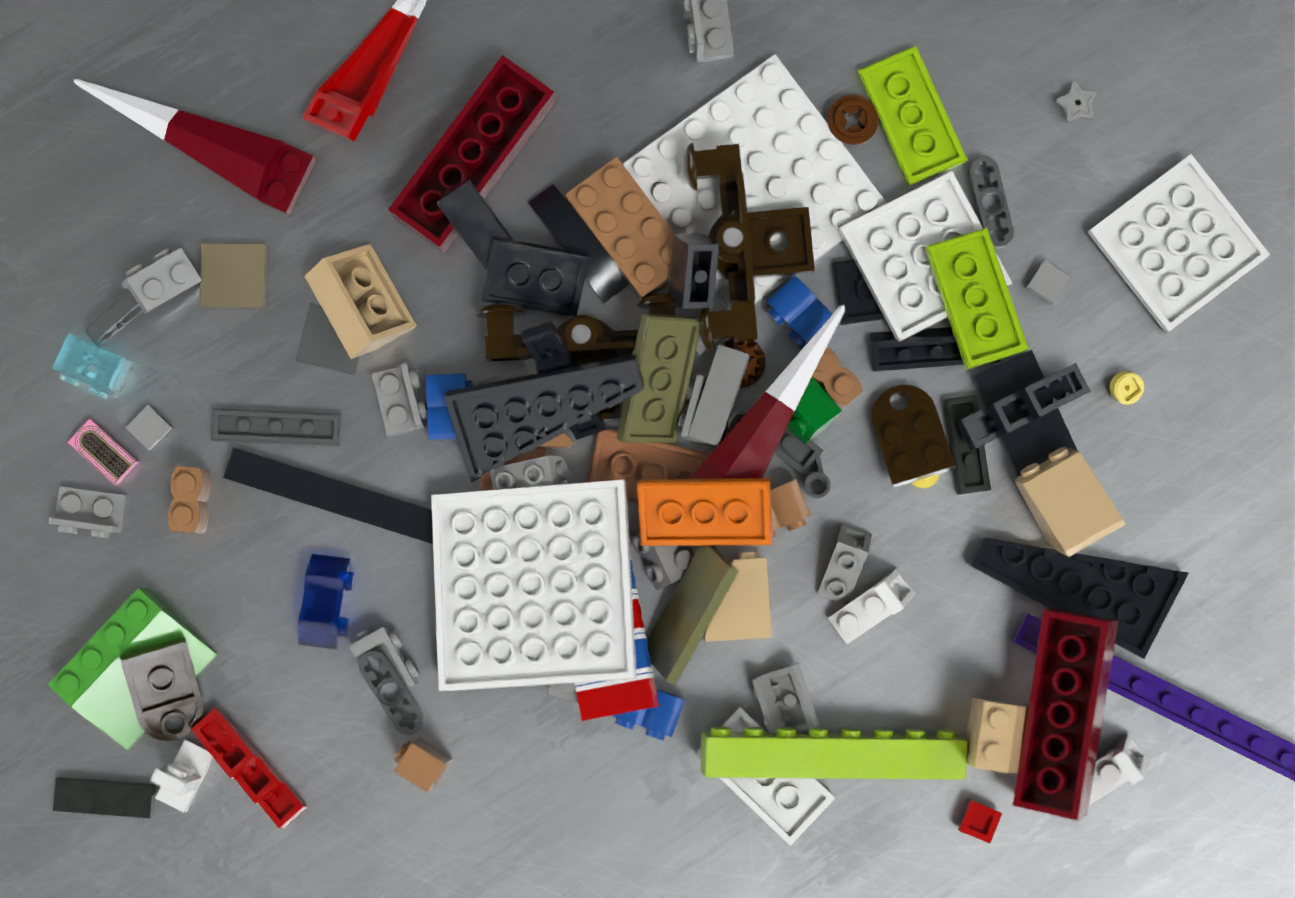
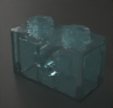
(75, 359)

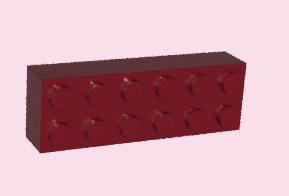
(474, 148)
(1065, 713)

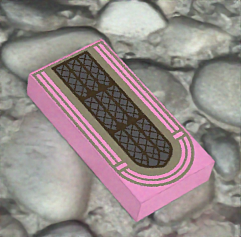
(103, 452)

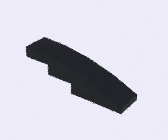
(553, 354)
(1023, 406)

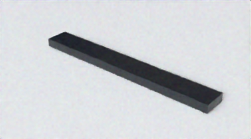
(330, 495)

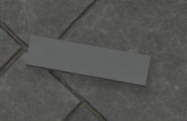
(276, 427)

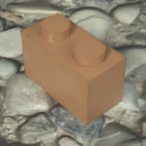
(421, 764)

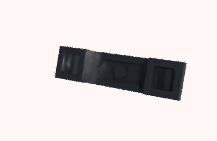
(574, 235)

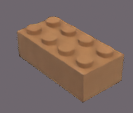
(626, 227)

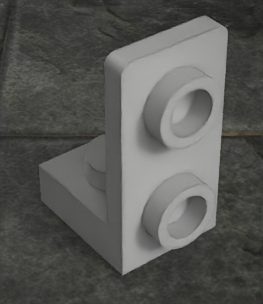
(845, 564)

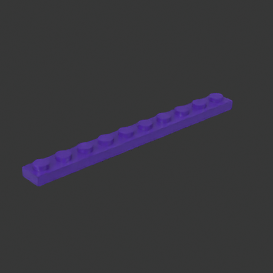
(1185, 709)

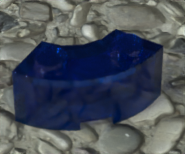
(325, 601)

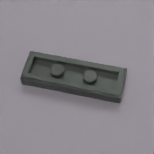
(971, 466)
(104, 797)

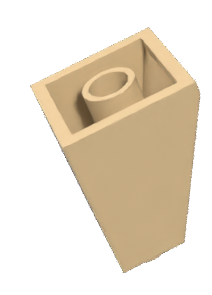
(1068, 501)
(746, 605)
(995, 735)

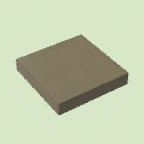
(233, 275)

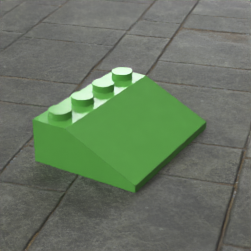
(94, 677)

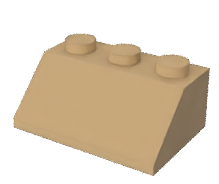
(359, 300)

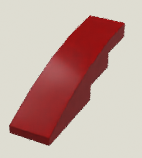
(248, 768)

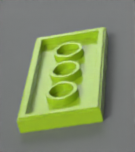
(912, 116)
(976, 298)

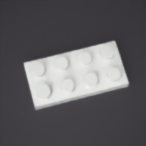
(783, 803)

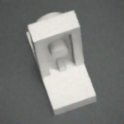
(872, 606)
(1118, 766)
(184, 776)

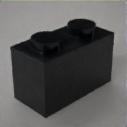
(693, 271)

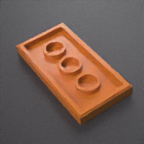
(705, 512)

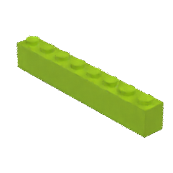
(833, 754)

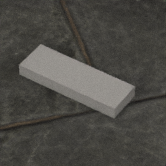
(719, 395)

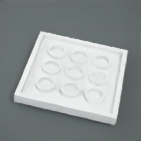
(1178, 243)
(892, 254)

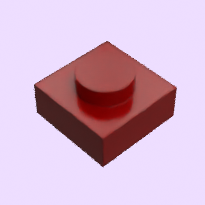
(980, 821)

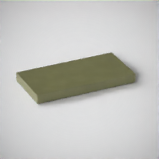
(666, 359)
(690, 611)

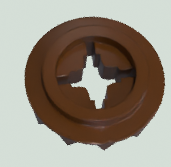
(849, 106)
(756, 366)

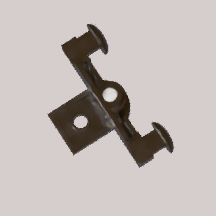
(745, 243)
(585, 336)

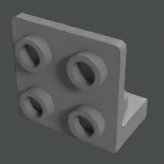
(709, 29)

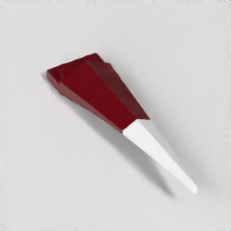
(250, 161)
(753, 441)

